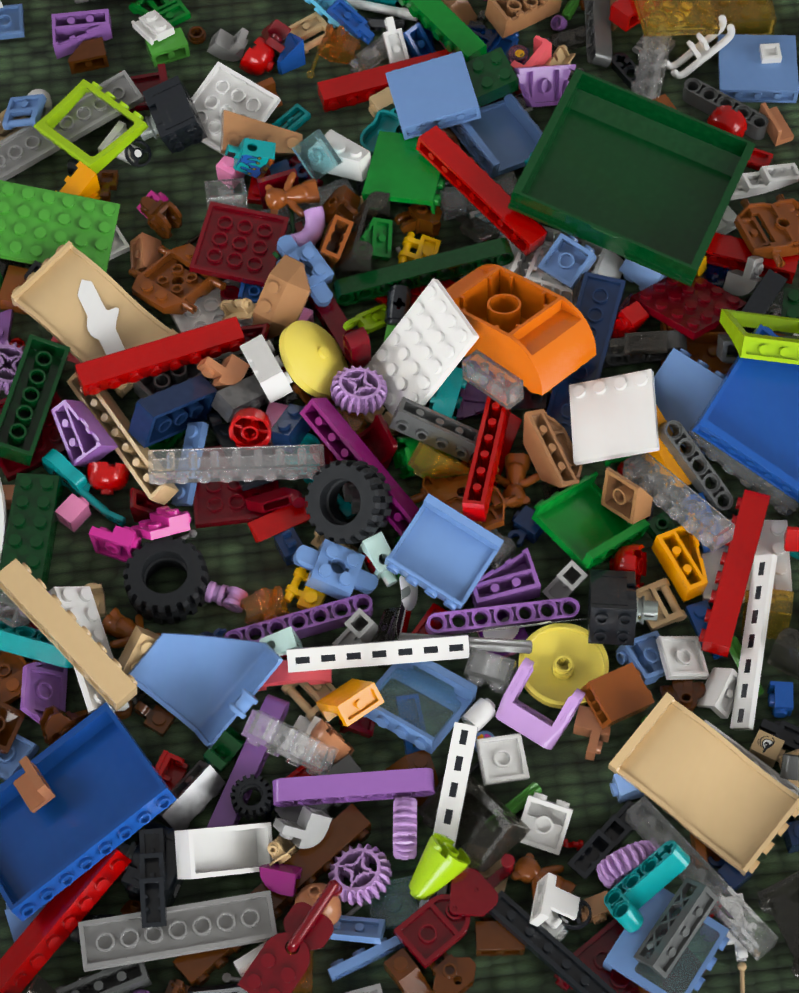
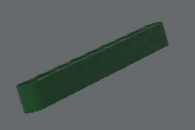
(421, 271)

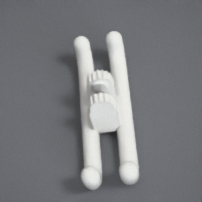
(701, 50)

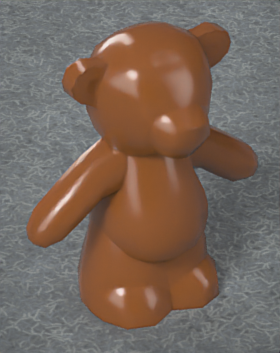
(292, 195)
(516, 469)
(120, 627)
(529, 871)

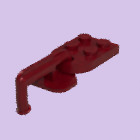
(434, 929)
(305, 930)

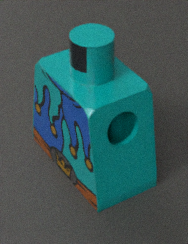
(252, 156)

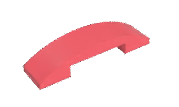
(282, 677)

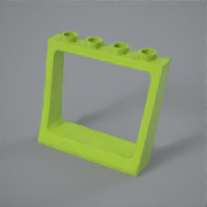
(98, 162)
(762, 346)

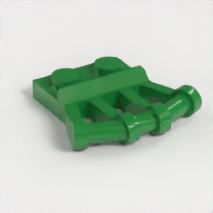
(172, 11)

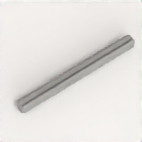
(485, 644)

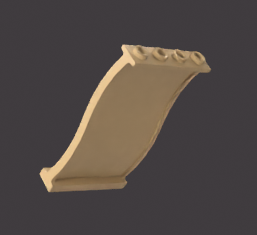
(53, 301)
(706, 784)

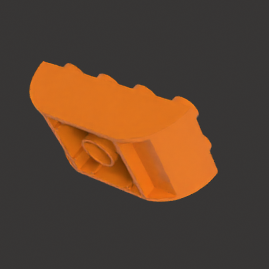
(524, 326)

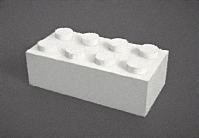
(222, 850)

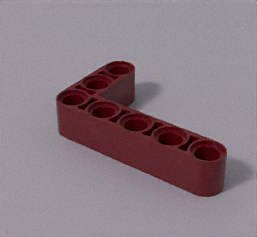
(353, 343)

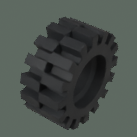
(245, 785)

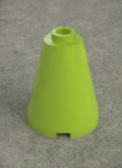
(437, 867)

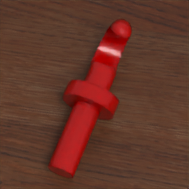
(578, 845)

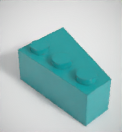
(447, 396)

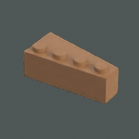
(515, 15)
(236, 127)

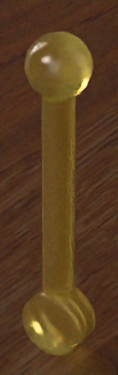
(310, 74)

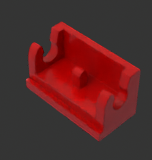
(171, 768)

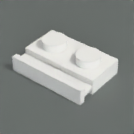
(153, 27)

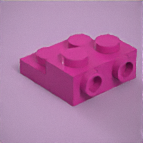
(163, 523)
(115, 544)

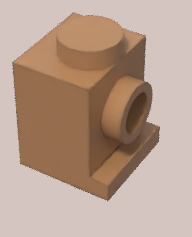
(598, 908)

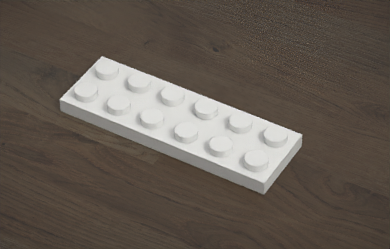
(82, 604)

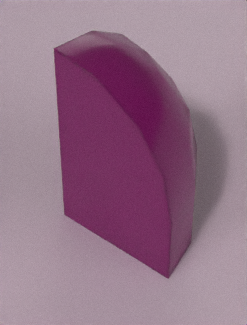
(280, 878)

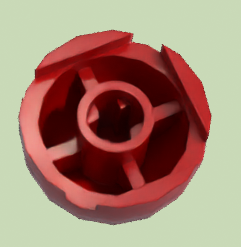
(258, 58)
(728, 120)
(250, 428)
(107, 477)
(631, 559)

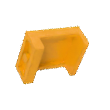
(350, 701)

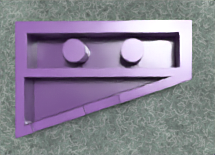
(74, 27)
(81, 433)
(508, 584)

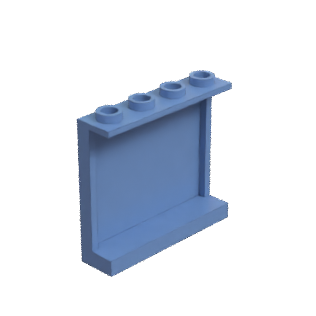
(748, 79)
(433, 95)
(500, 137)
(684, 388)
(443, 553)

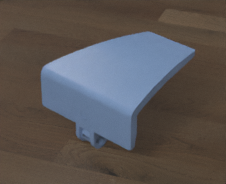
(205, 678)

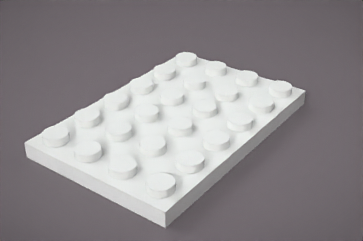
(423, 347)

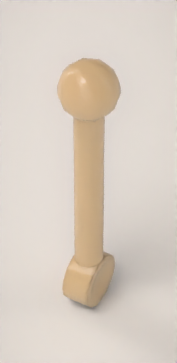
(742, 967)

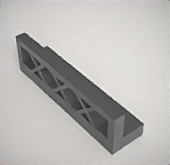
(680, 928)

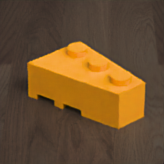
(82, 183)
(681, 561)

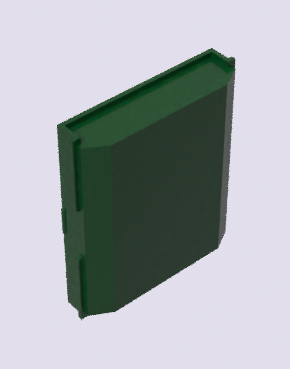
(632, 176)

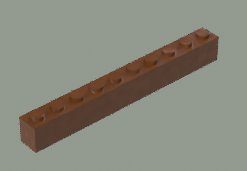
(343, 831)

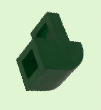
(224, 749)

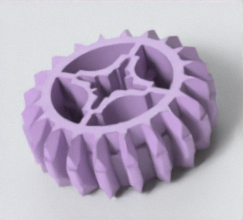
(12, 362)
(358, 390)
(405, 828)
(623, 861)
(364, 882)

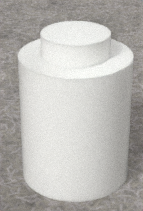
(480, 713)

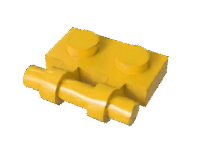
(425, 247)
(308, 597)

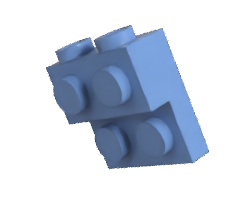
(567, 260)
(644, 657)

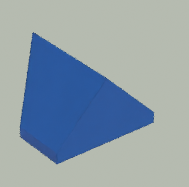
(419, 40)
(293, 54)

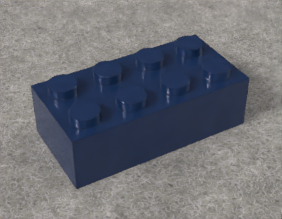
(171, 410)

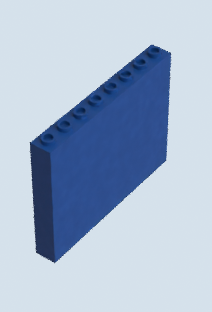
(758, 419)
(101, 799)

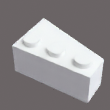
(353, 157)
(267, 368)

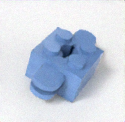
(316, 268)
(331, 578)

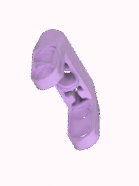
(529, 721)

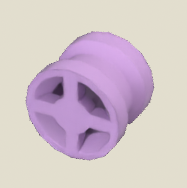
(215, 593)
(233, 599)

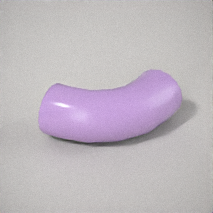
(313, 227)

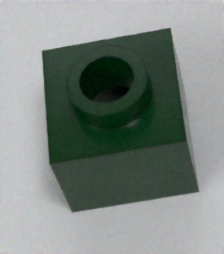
(655, 529)

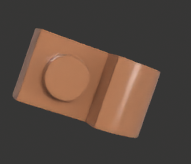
(225, 374)
(588, 726)

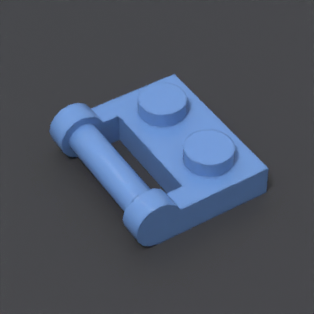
(23, 106)

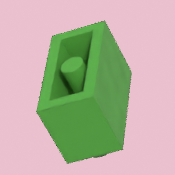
(169, 49)

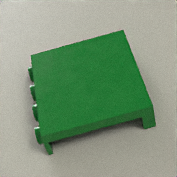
(403, 172)
(584, 526)

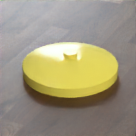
(311, 357)
(562, 663)

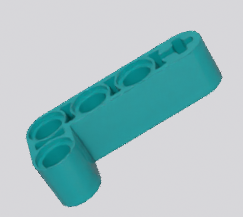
(30, 644)
(644, 883)

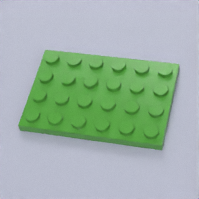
(41, 220)

